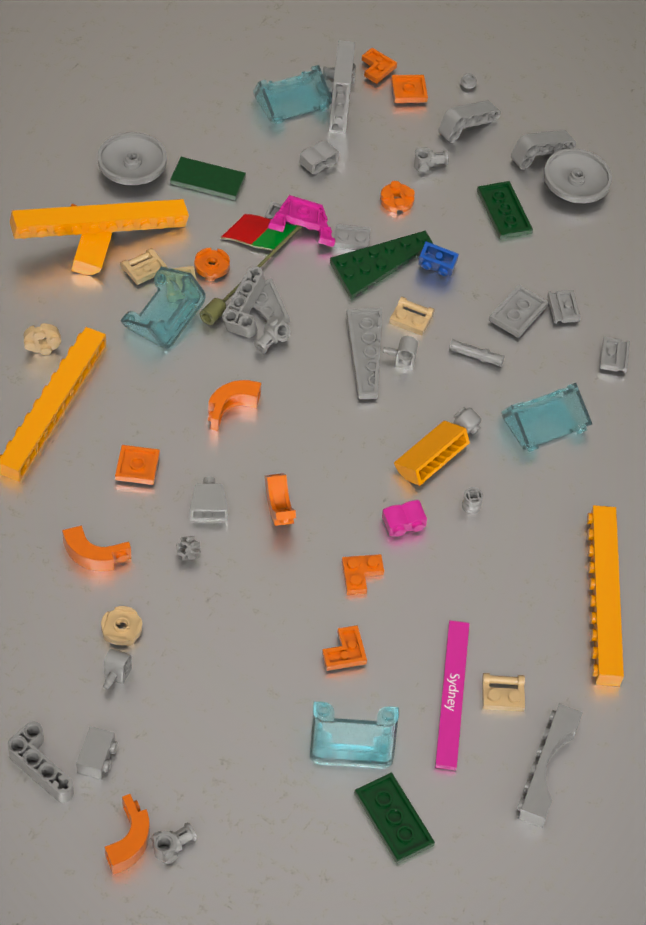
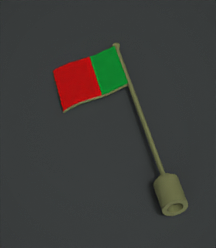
(254, 232)

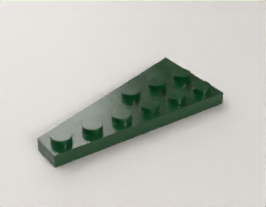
(374, 263)

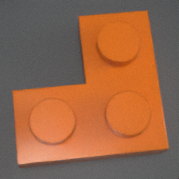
(380, 65)
(357, 568)
(350, 652)

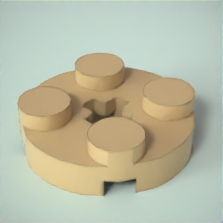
(34, 339)
(124, 636)

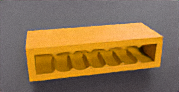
(91, 253)
(432, 452)

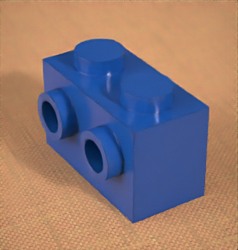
(438, 259)

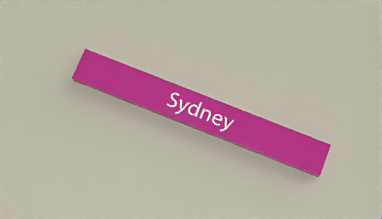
(452, 696)

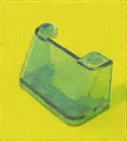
(293, 96)
(169, 309)
(547, 417)
(353, 741)

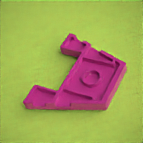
(306, 214)

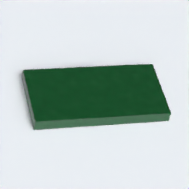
(208, 178)
(504, 210)
(394, 818)

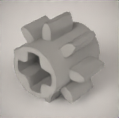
(188, 548)

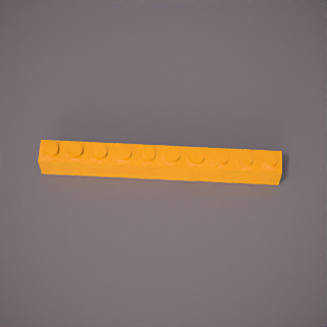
(98, 218)
(51, 404)
(605, 596)

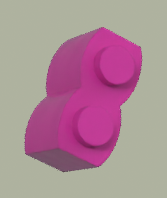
(404, 518)

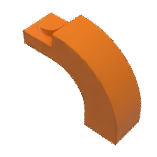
(232, 394)
(278, 499)
(93, 556)
(132, 847)

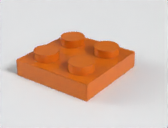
(409, 88)
(137, 464)

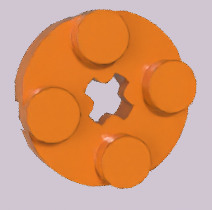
(400, 190)
(215, 271)

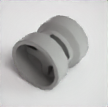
(472, 500)

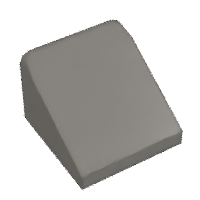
(272, 209)

